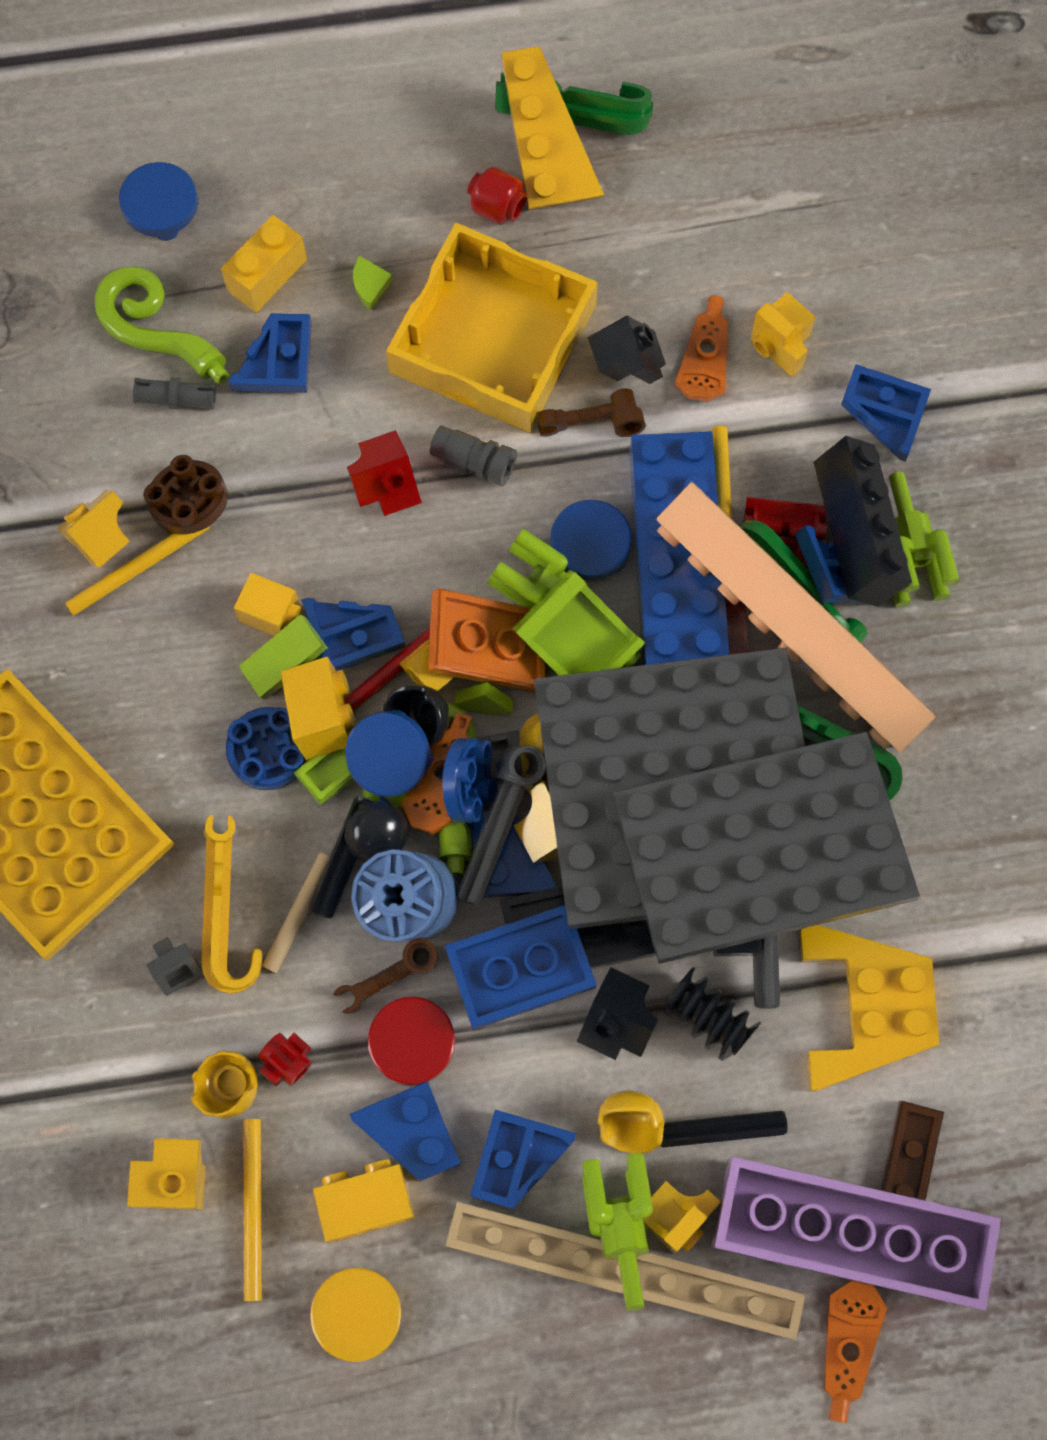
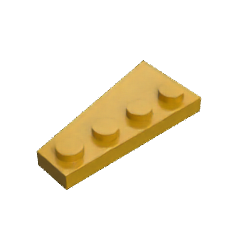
(547, 142)

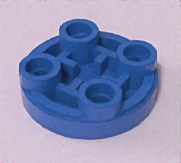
(158, 200)
(592, 538)
(263, 749)
(388, 753)
(468, 780)

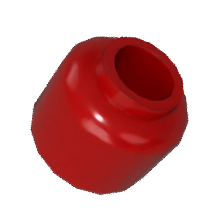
(497, 195)

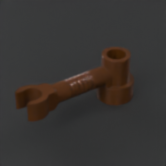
(623, 412)
(390, 975)

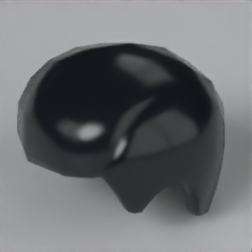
(424, 707)
(376, 829)

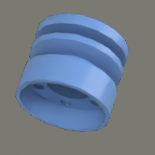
(427, 895)

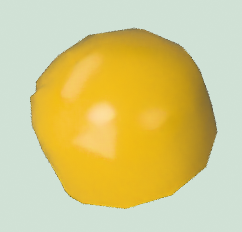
(224, 1085)
(631, 1122)

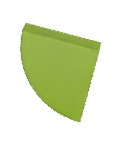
(370, 281)
(484, 700)

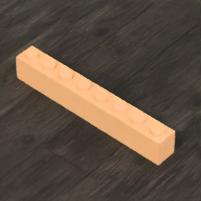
(795, 617)

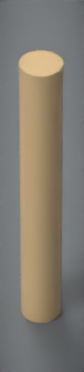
(295, 916)

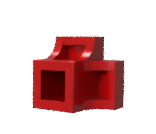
(384, 474)

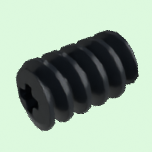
(709, 1015)

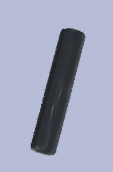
(337, 871)
(724, 1128)

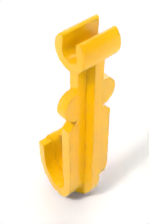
(216, 914)

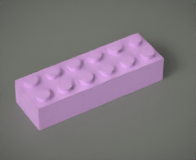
(856, 1233)

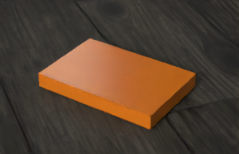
(476, 641)

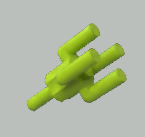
(921, 546)
(548, 570)
(621, 1221)

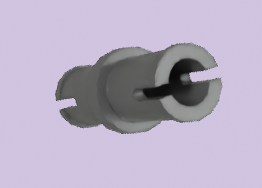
(174, 393)

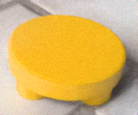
(356, 1314)

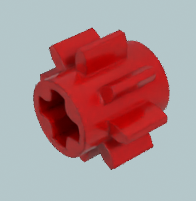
(285, 1059)

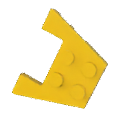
(888, 1004)

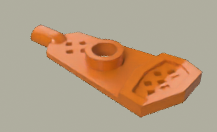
(703, 365)
(431, 788)
(853, 1328)

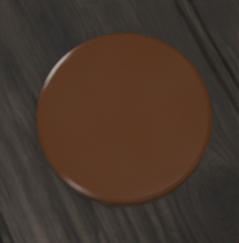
(186, 496)

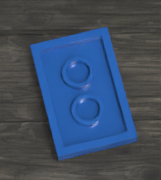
(519, 967)

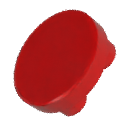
(411, 1041)

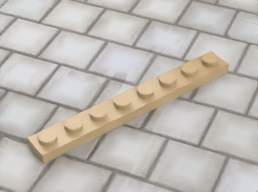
(661, 1278)

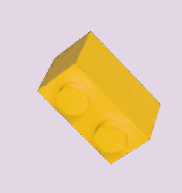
(264, 263)
(317, 707)
(363, 1201)

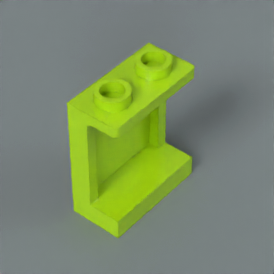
(577, 630)

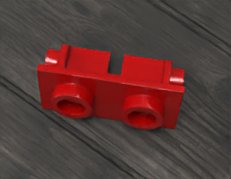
(787, 516)

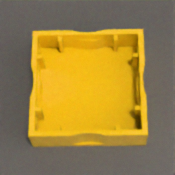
(492, 327)

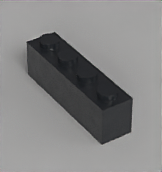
(862, 521)

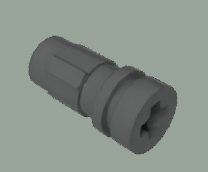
(469, 453)

